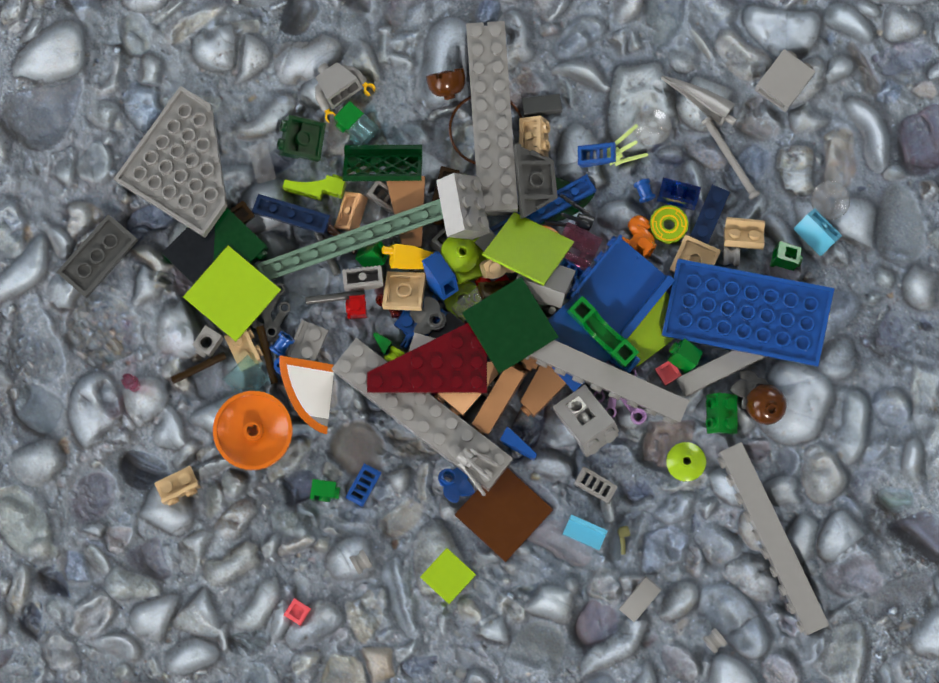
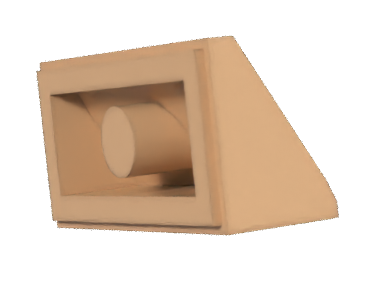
(351, 211)

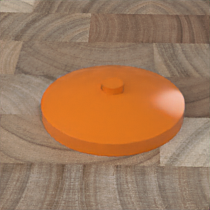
(252, 430)

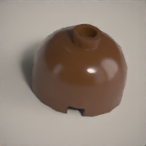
(446, 83)
(766, 404)

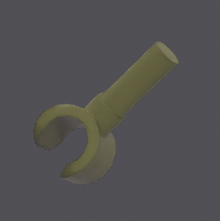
(623, 532)

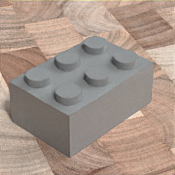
(463, 206)

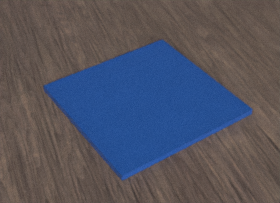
(574, 336)

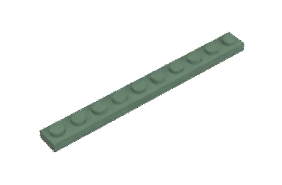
(351, 240)

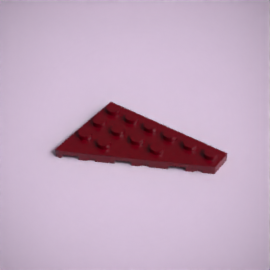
(443, 365)

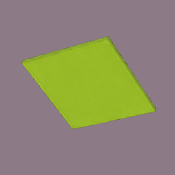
(528, 248)
(232, 293)
(648, 335)

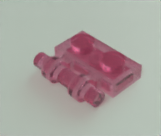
(584, 242)

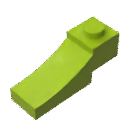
(331, 186)

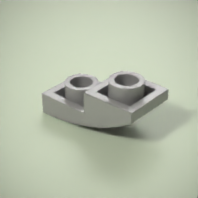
(640, 599)

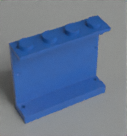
(622, 286)

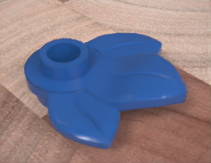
(457, 486)

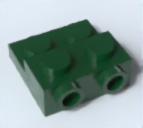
(301, 138)

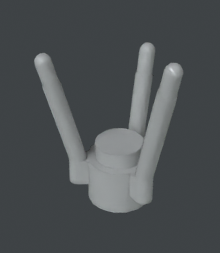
(468, 459)

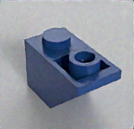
(439, 276)

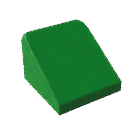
(383, 343)

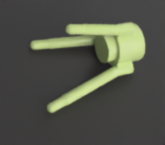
(619, 151)

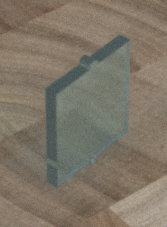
(246, 376)

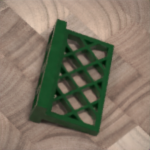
(382, 155)

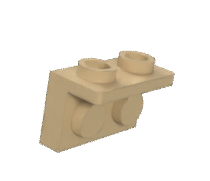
(534, 134)
(744, 233)
(244, 347)
(177, 485)

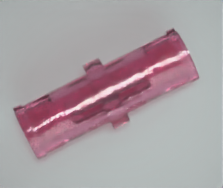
(130, 382)

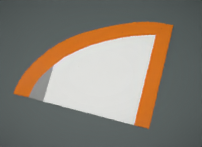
(308, 389)

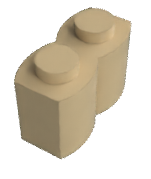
(493, 270)

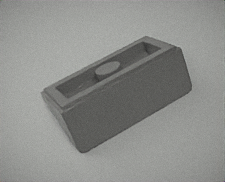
(541, 105)

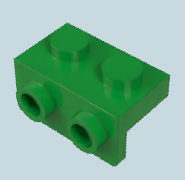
(721, 413)

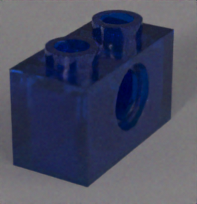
(678, 194)

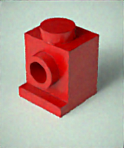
(356, 307)

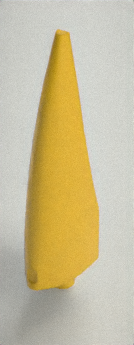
(405, 256)

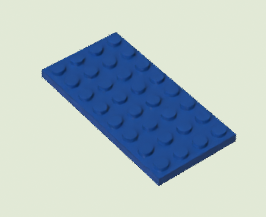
(748, 312)

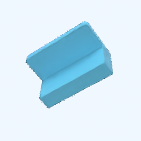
(817, 232)
(585, 532)

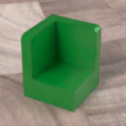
(371, 255)

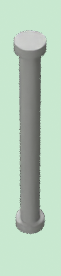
(730, 157)

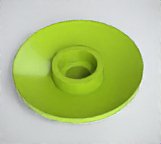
(456, 261)
(682, 471)

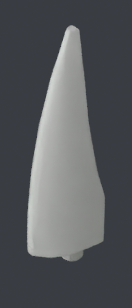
(705, 100)

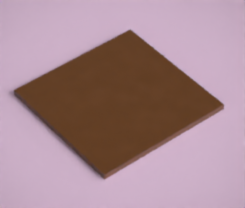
(504, 514)

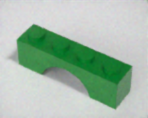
(613, 343)

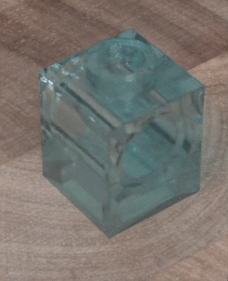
(363, 131)

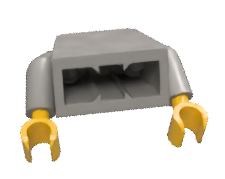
(337, 85)

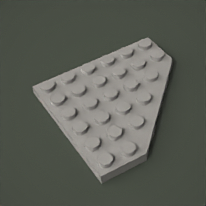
(180, 164)

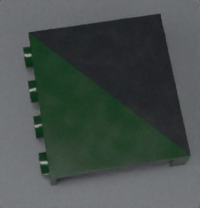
(195, 254)

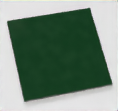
(510, 325)

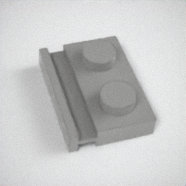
(308, 341)

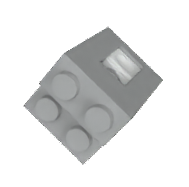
(595, 431)

